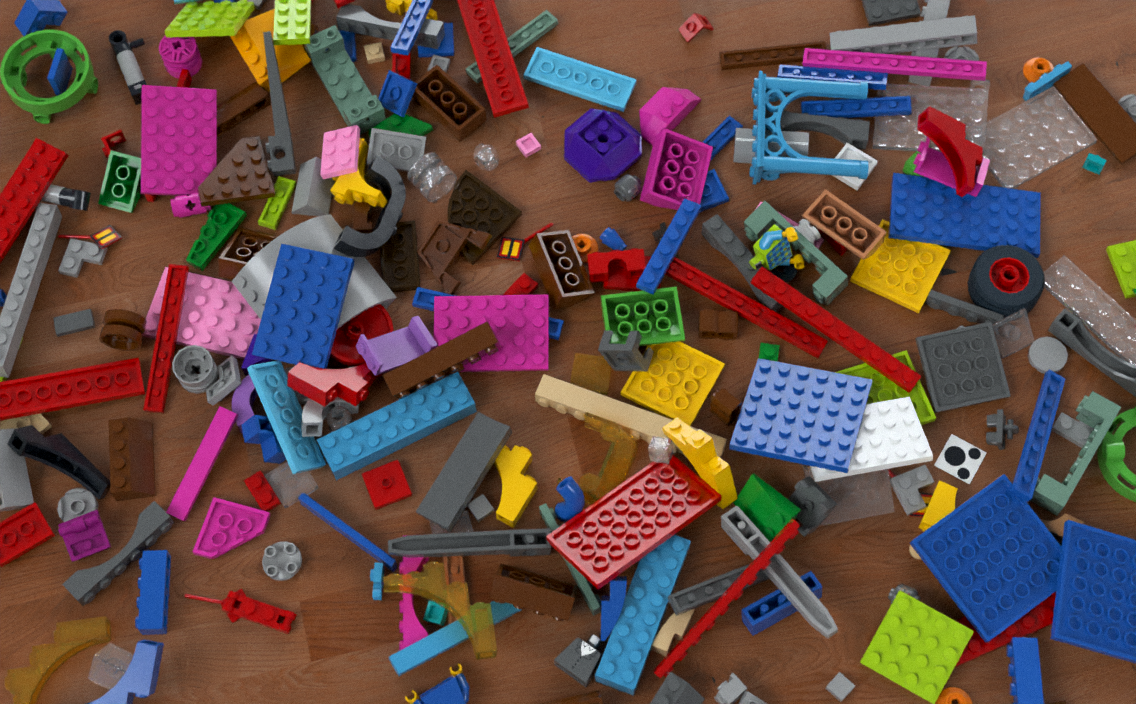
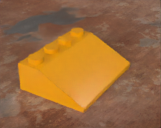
(251, 46)

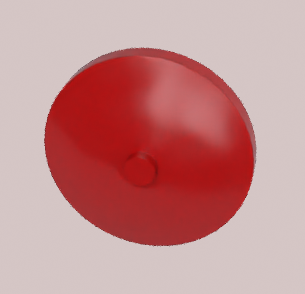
(371, 323)

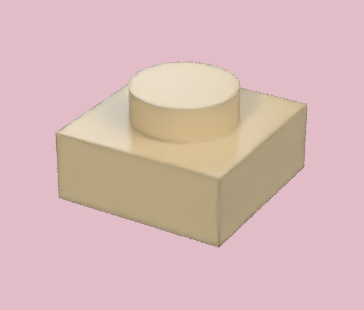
(374, 53)

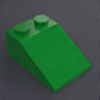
(121, 182)
(765, 507)

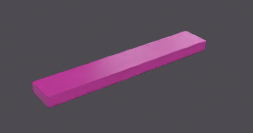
(202, 463)

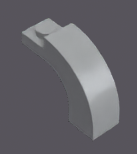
(315, 413)

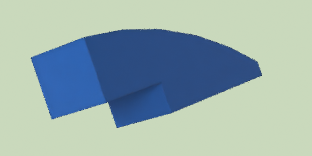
(612, 605)

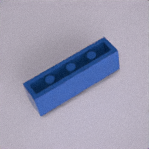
(153, 592)
(775, 607)
(1025, 671)

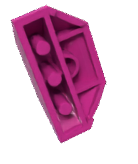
(666, 111)

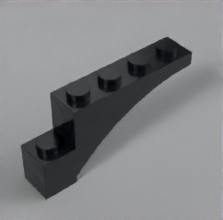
(60, 454)

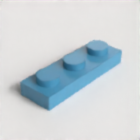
(1046, 80)

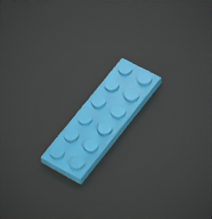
(580, 79)
(285, 416)

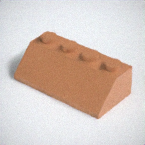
(845, 225)

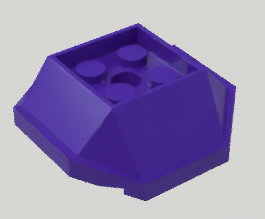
(601, 160)

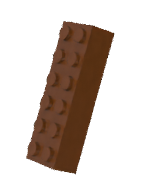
(443, 360)

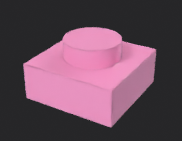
(528, 145)

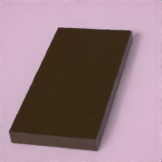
(400, 259)

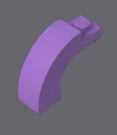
(243, 401)

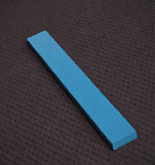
(442, 641)

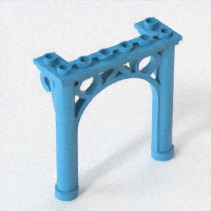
(773, 89)

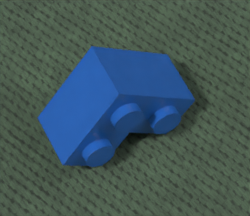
(38, 14)
(260, 431)

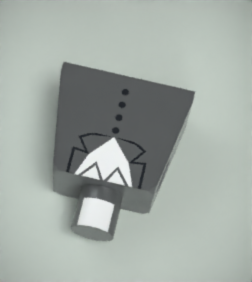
(580, 659)

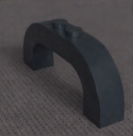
(392, 186)

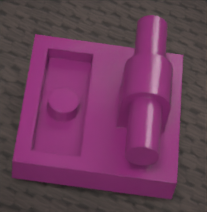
(84, 535)

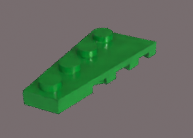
(219, 227)

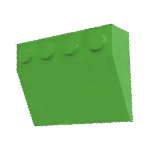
(654, 316)

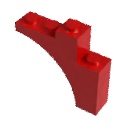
(950, 139)
(328, 384)

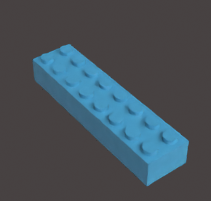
(397, 425)
(642, 615)

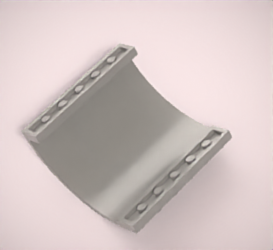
(317, 234)

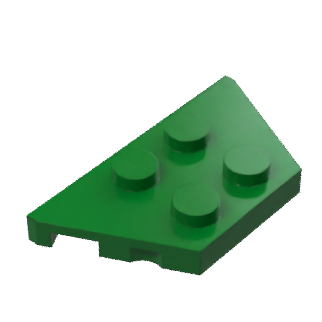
(404, 125)

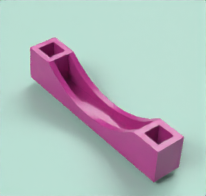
(410, 625)

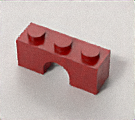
(630, 260)

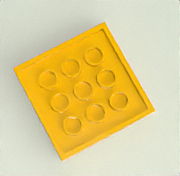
(901, 270)
(675, 381)

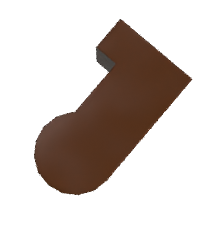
(362, 214)

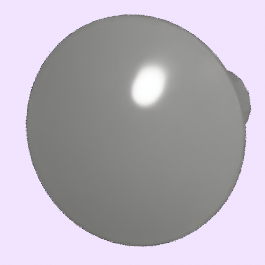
(281, 560)

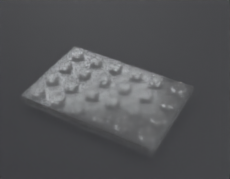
(960, 103)
(1034, 138)

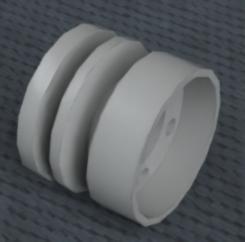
(194, 359)

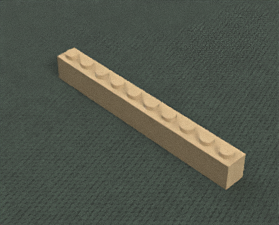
(634, 420)

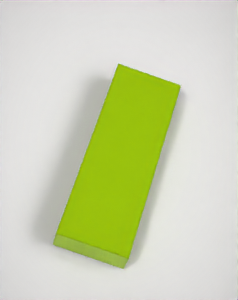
(276, 205)

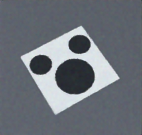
(960, 459)

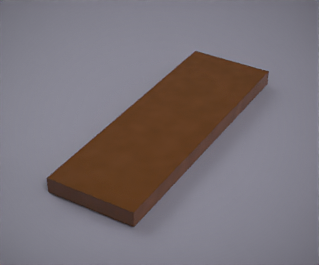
(1099, 112)

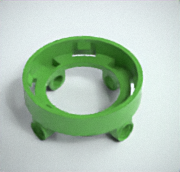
(15, 77)
(1112, 452)

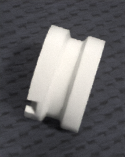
(808, 231)

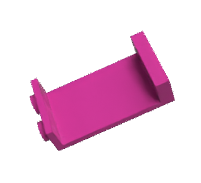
(936, 167)

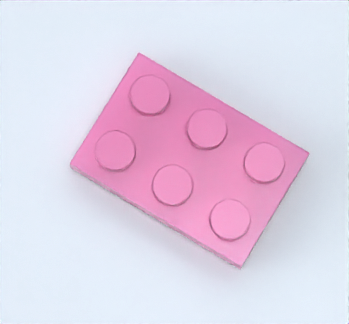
(340, 152)

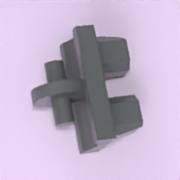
(998, 438)

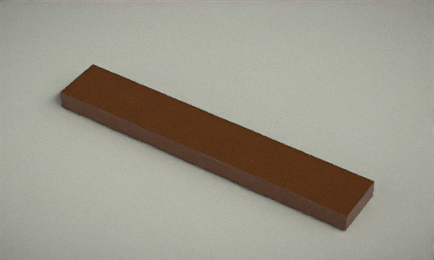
(766, 55)

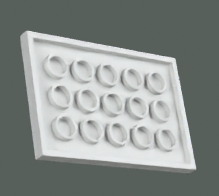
(886, 440)

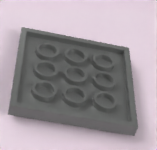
(962, 367)

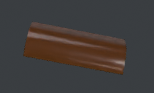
(240, 107)

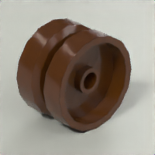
(122, 330)

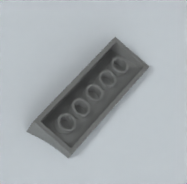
(464, 471)

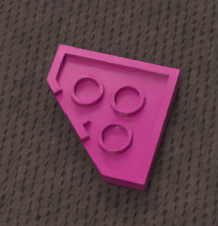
(228, 527)

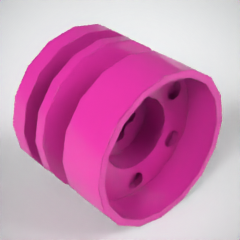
(180, 54)

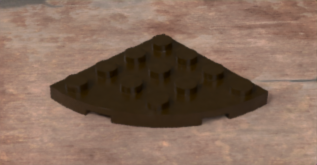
(481, 209)

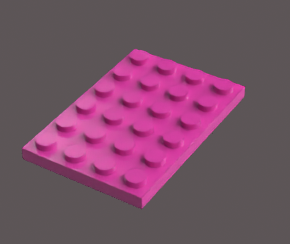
(177, 138)
(517, 320)

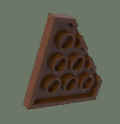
(239, 176)

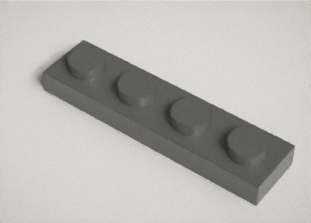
(961, 308)

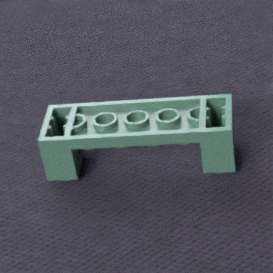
(343, 80)
(832, 280)
(1098, 414)

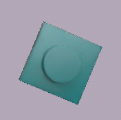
(1094, 163)
(435, 613)

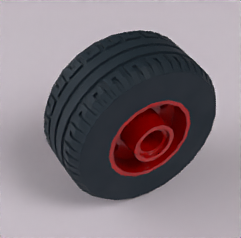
(1006, 280)

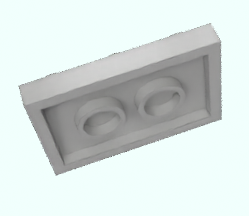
(396, 148)

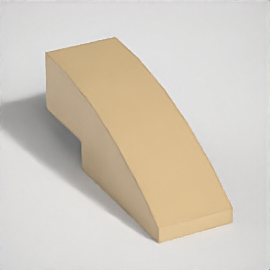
(672, 629)

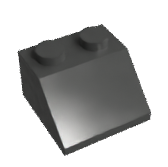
(676, 691)

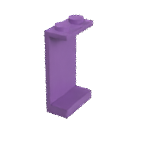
(396, 347)

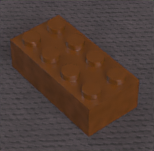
(449, 103)

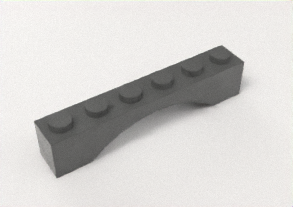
(357, 20)
(844, 130)
(725, 241)
(1075, 335)
(88, 582)

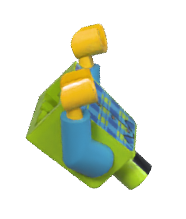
(775, 250)

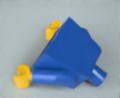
(450, 691)

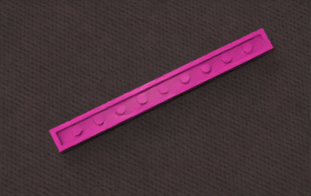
(895, 64)

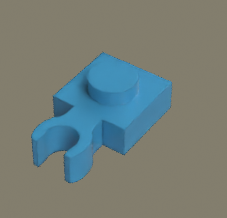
(376, 576)

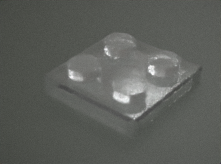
(290, 486)

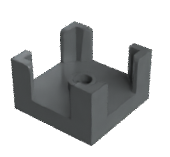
(625, 356)
(814, 504)

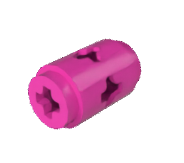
(180, 209)

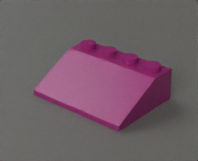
(675, 170)

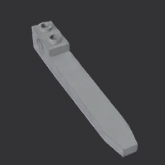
(752, 543)

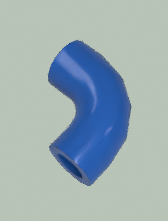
(573, 499)

